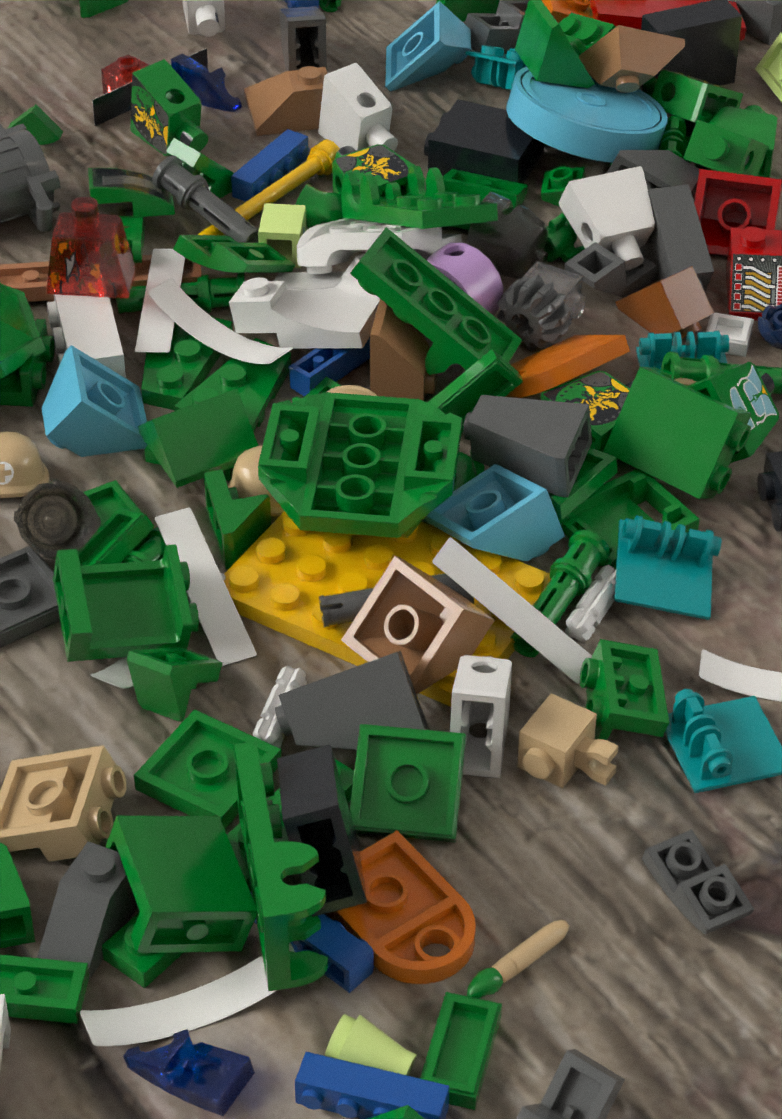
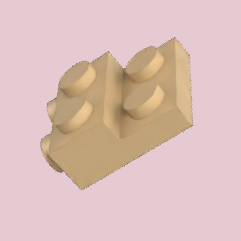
(59, 801)

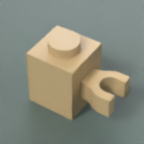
(562, 740)

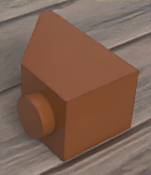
(669, 304)

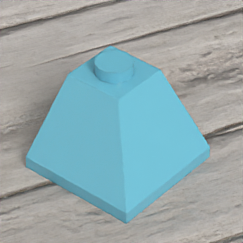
(427, 48)
(92, 408)
(500, 515)

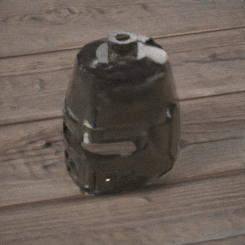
(512, 241)
(56, 518)

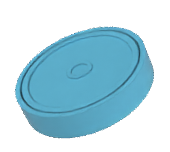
(585, 120)

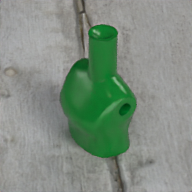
(320, 206)

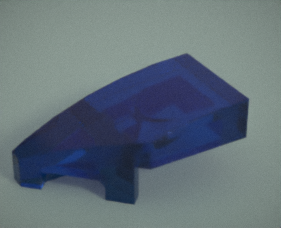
(205, 84)
(195, 1072)

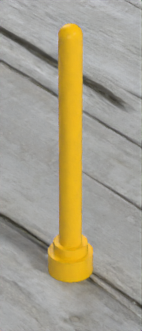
(318, 162)

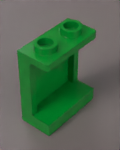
(678, 434)
(123, 605)
(183, 884)

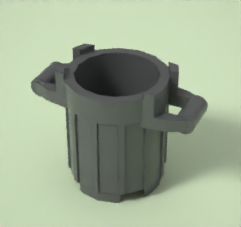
(26, 179)

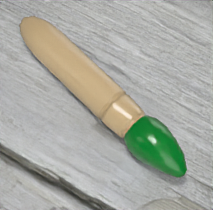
(491, 979)

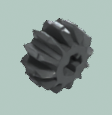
(535, 312)

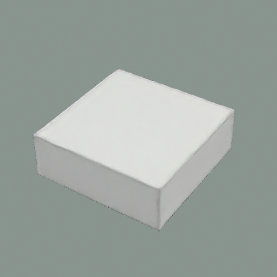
(736, 327)

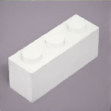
(88, 326)

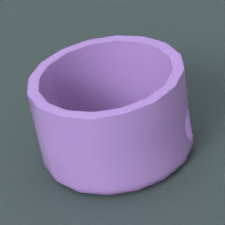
(470, 272)

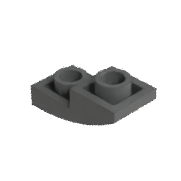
(695, 885)

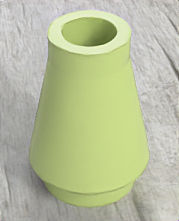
(367, 1045)

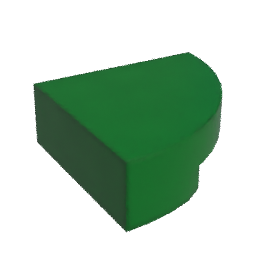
(39, 125)

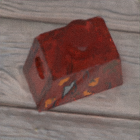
(90, 254)

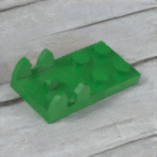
(417, 207)
(433, 305)
(282, 909)

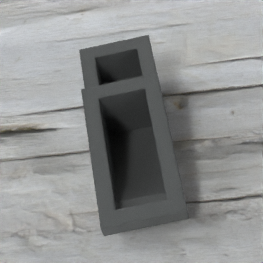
(499, 28)

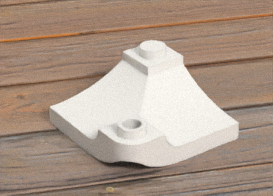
(339, 239)
(307, 309)

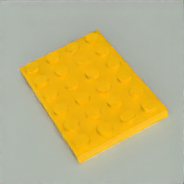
(290, 568)

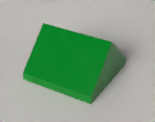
(548, 50)
(200, 437)

